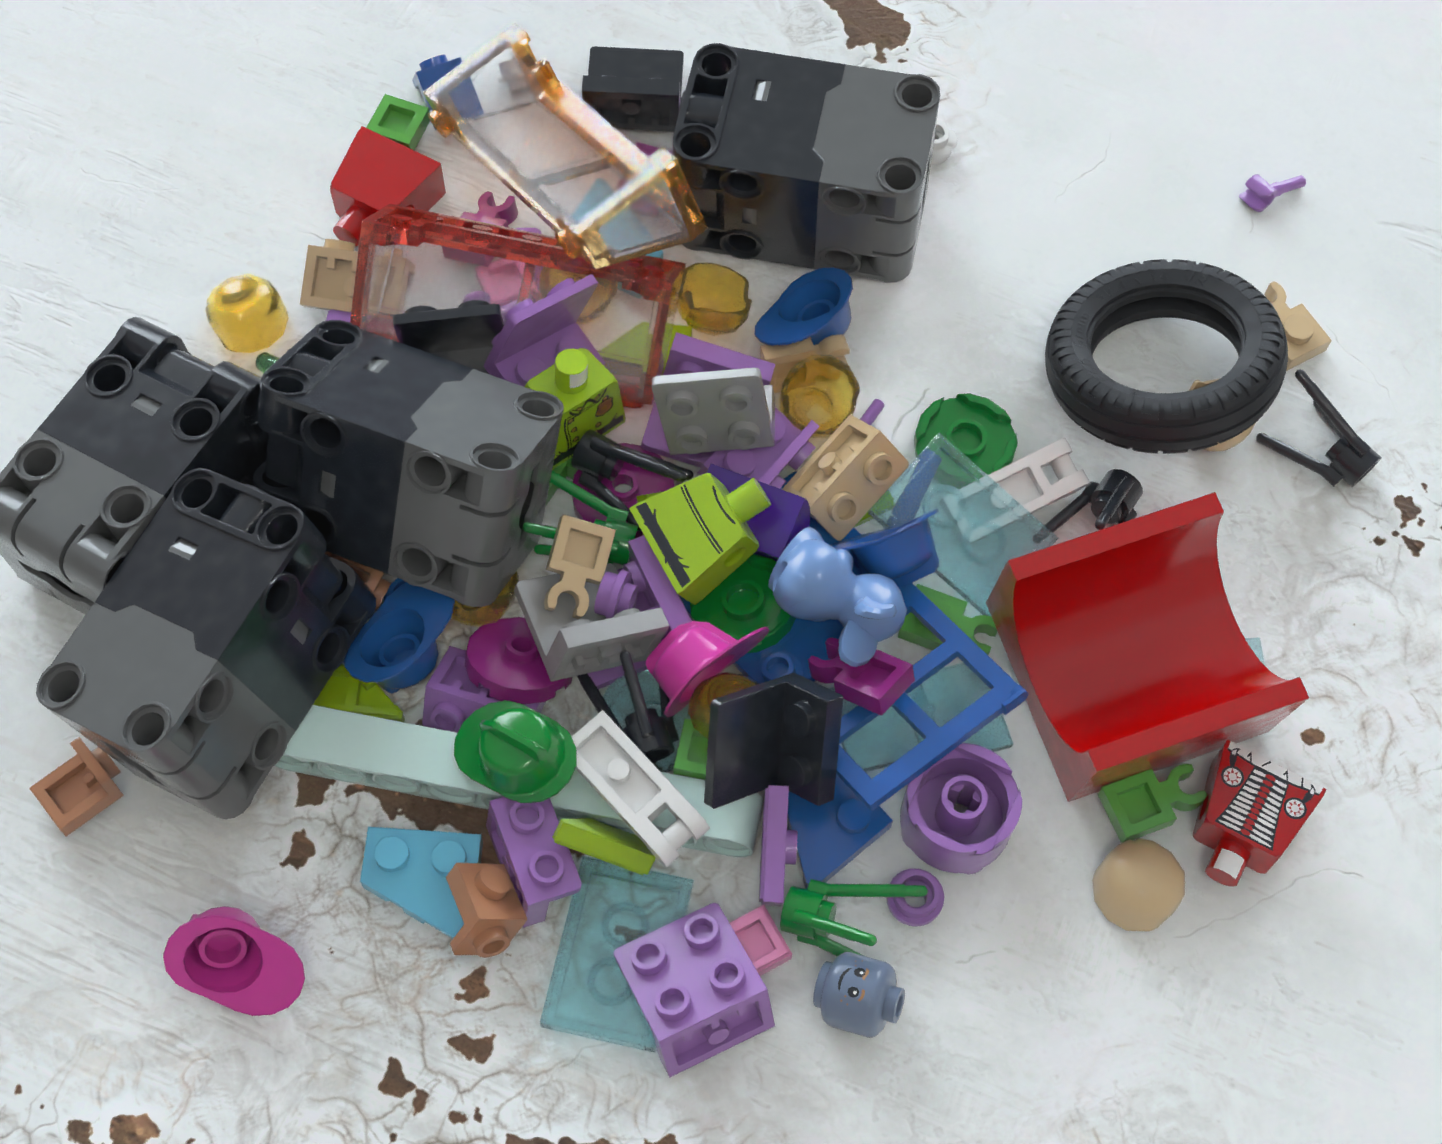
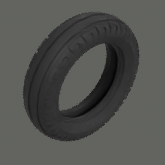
(1166, 420)

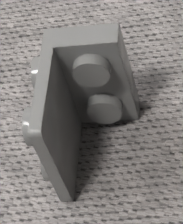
(715, 410)
(588, 643)

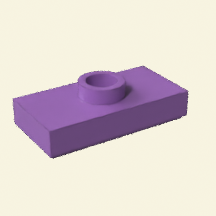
(777, 846)

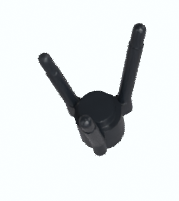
(1349, 456)
(604, 458)
(1110, 500)
(644, 727)

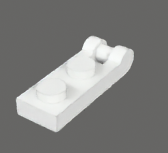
(1029, 484)
(635, 788)

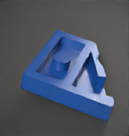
(833, 832)

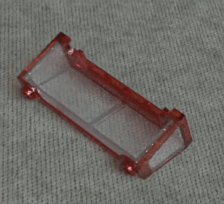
(445, 260)

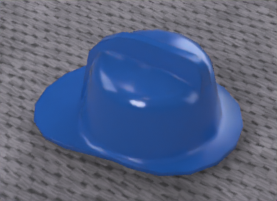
(809, 307)
(898, 552)
(400, 639)

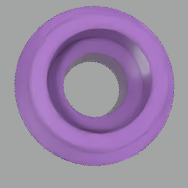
(615, 594)
(933, 900)

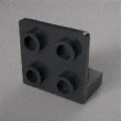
(635, 87)
(452, 333)
(774, 736)

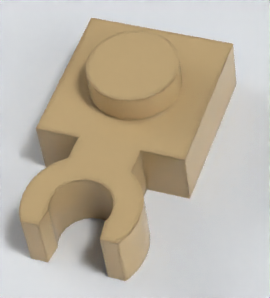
(1302, 331)
(788, 355)
(580, 556)

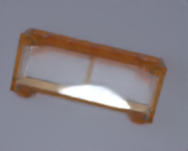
(563, 156)

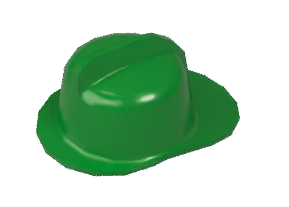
(515, 752)

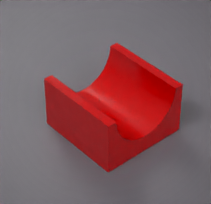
(1134, 649)

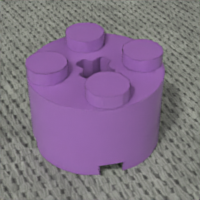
(954, 839)

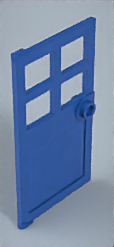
(808, 640)

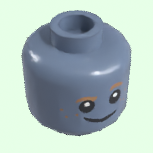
(858, 994)

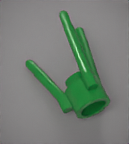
(615, 520)
(813, 917)

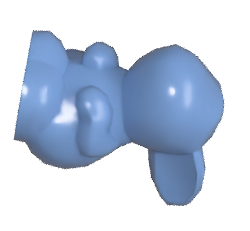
(819, 585)

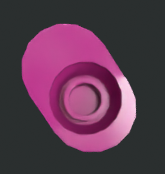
(692, 655)
(234, 962)

